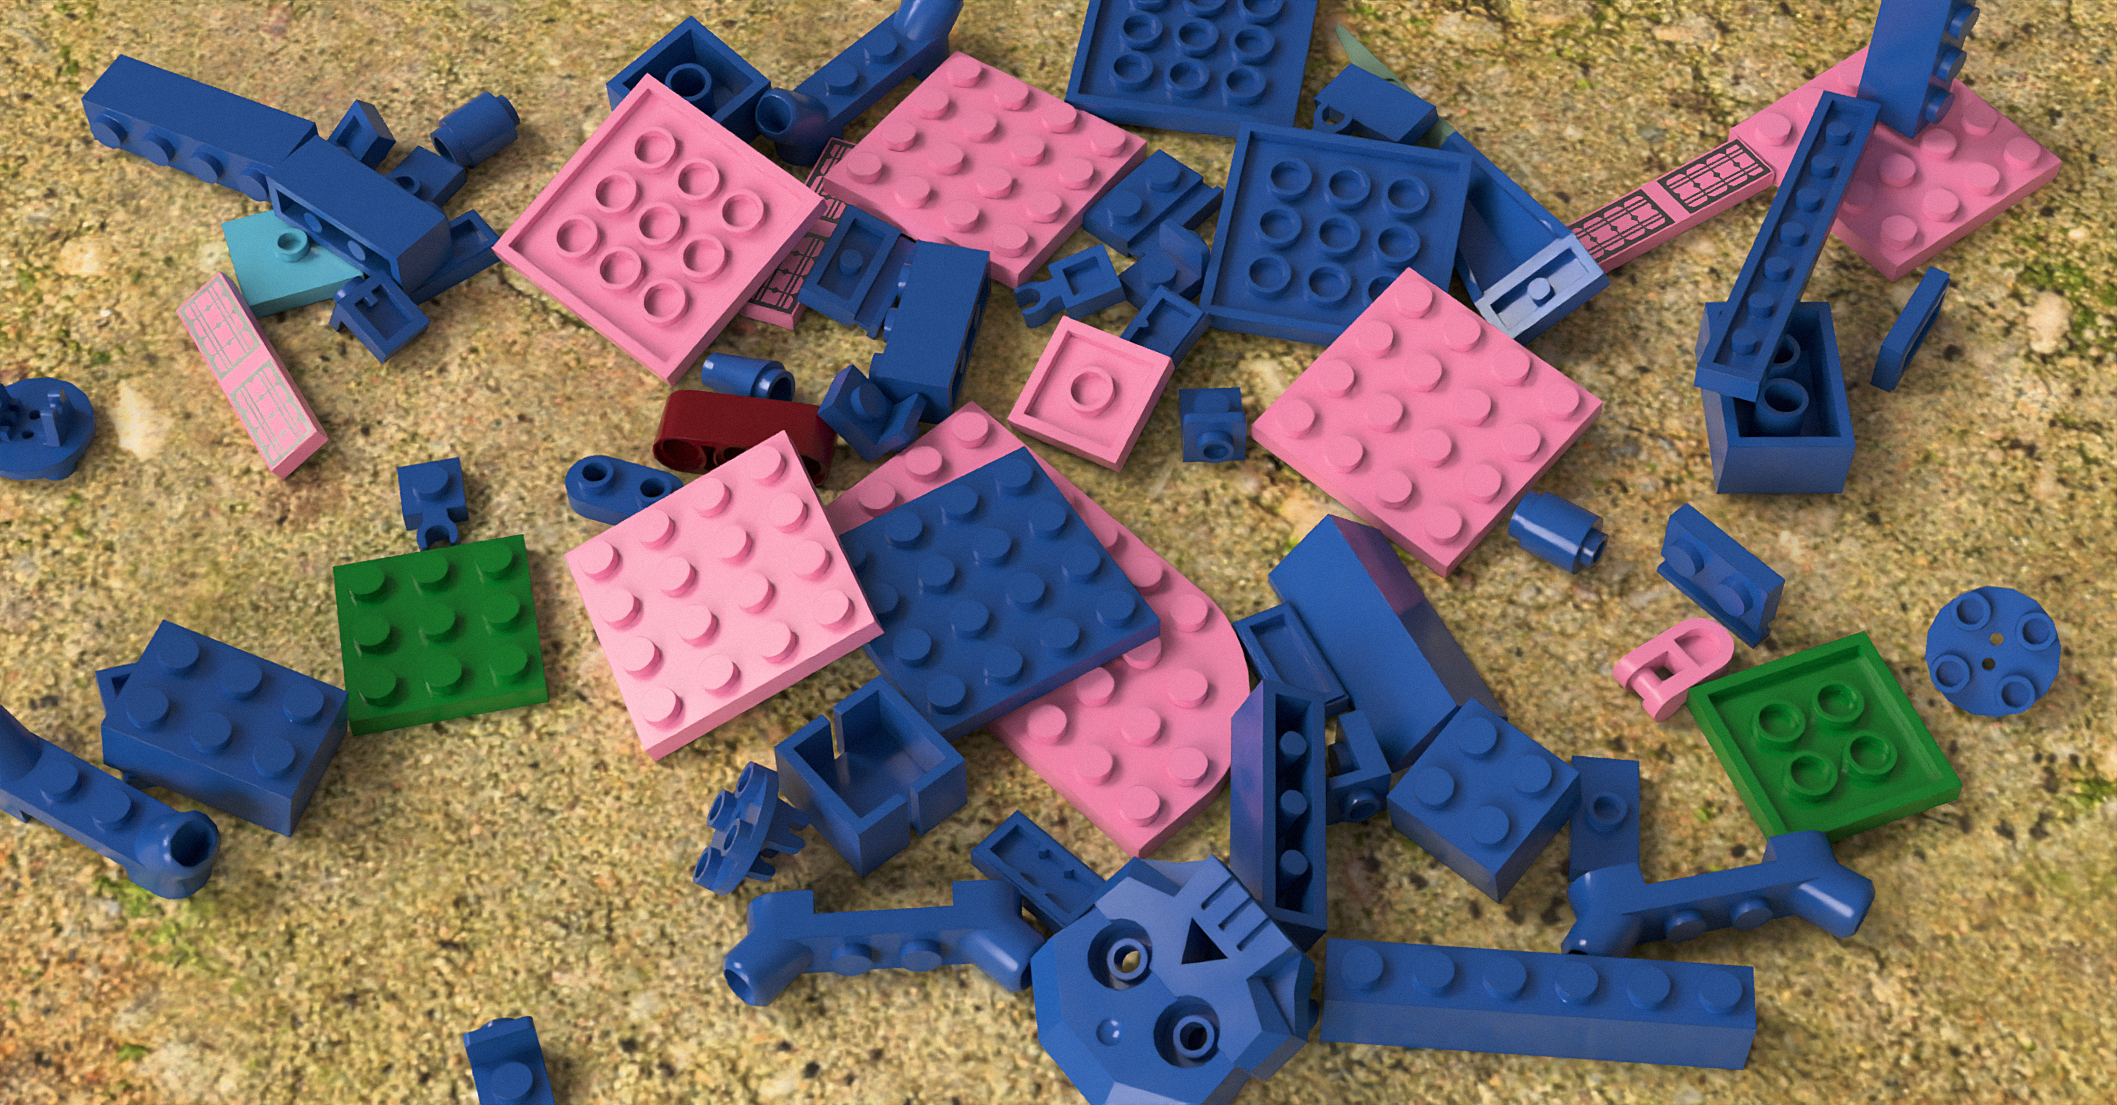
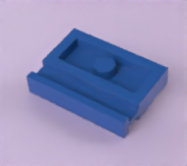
(1156, 190)
(858, 271)
(1720, 575)

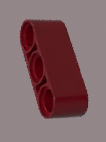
(712, 428)

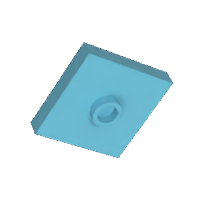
(281, 265)

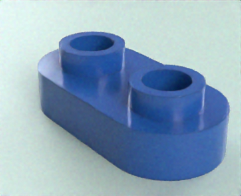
(619, 492)

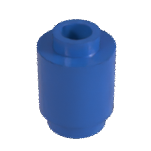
(476, 130)
(1558, 531)

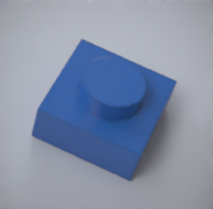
(364, 134)

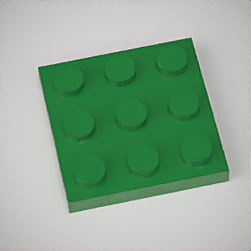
(439, 635)
(1823, 742)

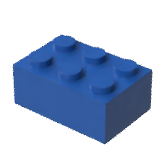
(1798, 428)
(225, 728)

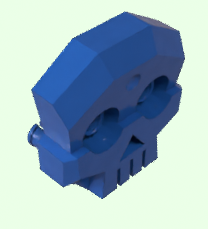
(1129, 1032)

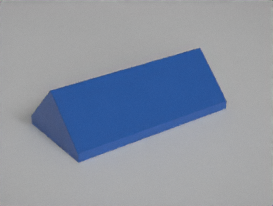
(1379, 636)

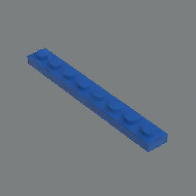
(1787, 248)

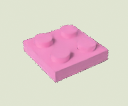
(1091, 393)

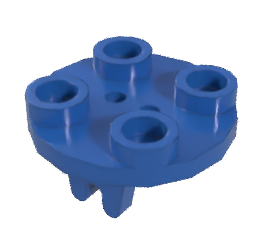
(58, 435)
(2023, 661)
(748, 826)

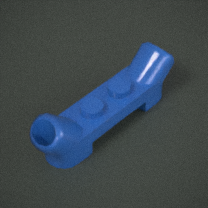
(902, 45)
(156, 844)
(1794, 878)
(792, 939)

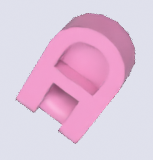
(1691, 650)

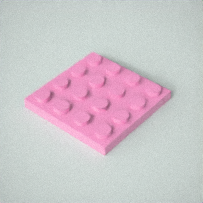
(986, 166)
(1911, 192)
(660, 229)
(1426, 421)
(721, 595)

